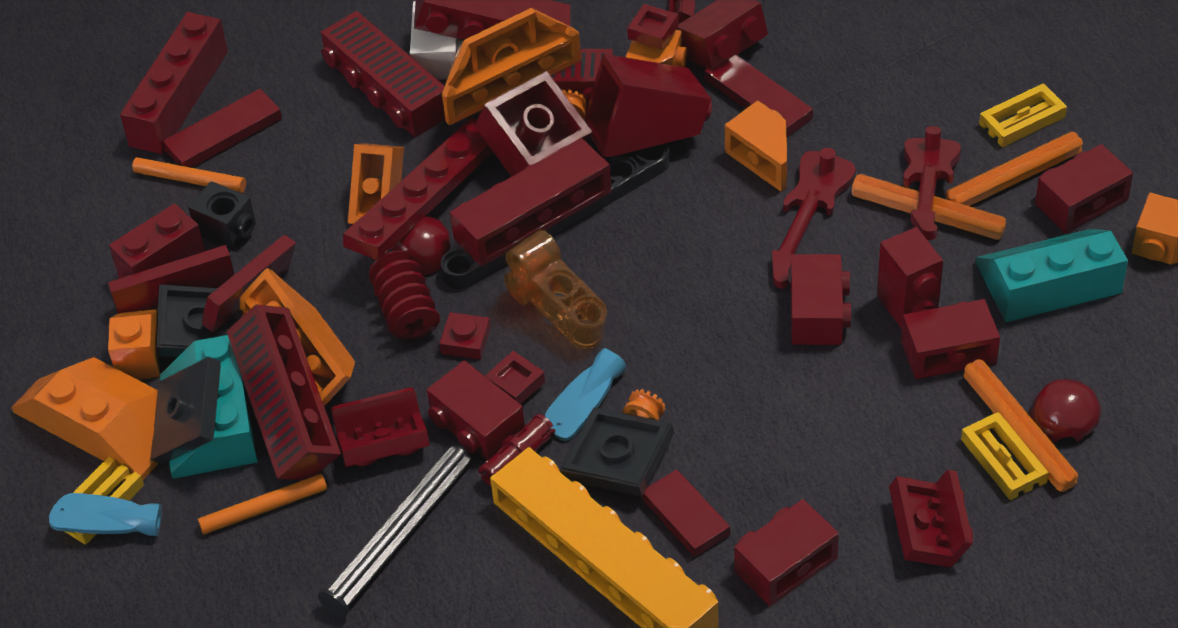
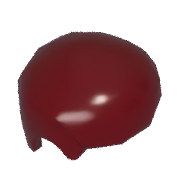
(426, 244)
(1066, 410)

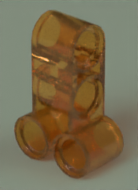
(540, 273)

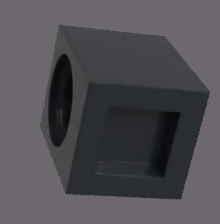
(223, 215)

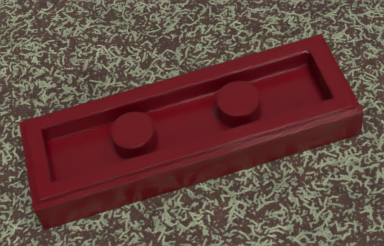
(747, 85)
(222, 129)
(141, 289)
(225, 300)

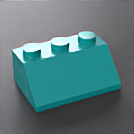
(1054, 273)
(233, 430)

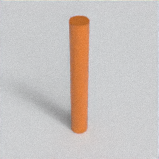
(187, 174)
(262, 504)

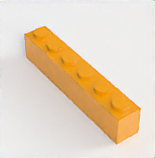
(600, 546)

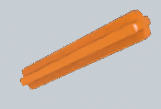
(1016, 170)
(945, 211)
(1000, 400)

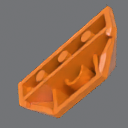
(505, 59)
(325, 353)
(96, 412)

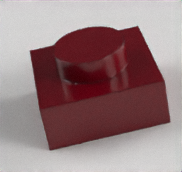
(653, 26)
(465, 335)
(516, 377)

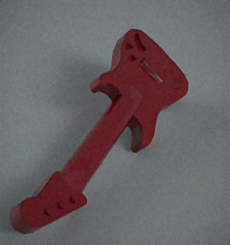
(929, 160)
(820, 182)

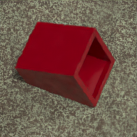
(644, 105)

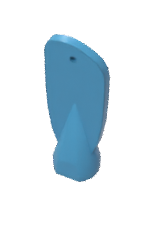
(584, 393)
(104, 515)

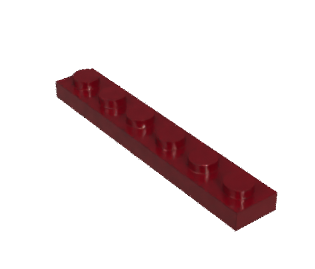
(418, 193)

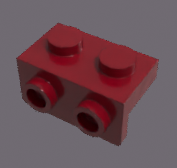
(379, 427)
(931, 519)

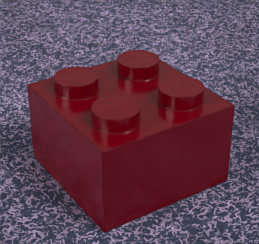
(530, 123)

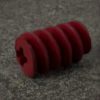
(403, 296)

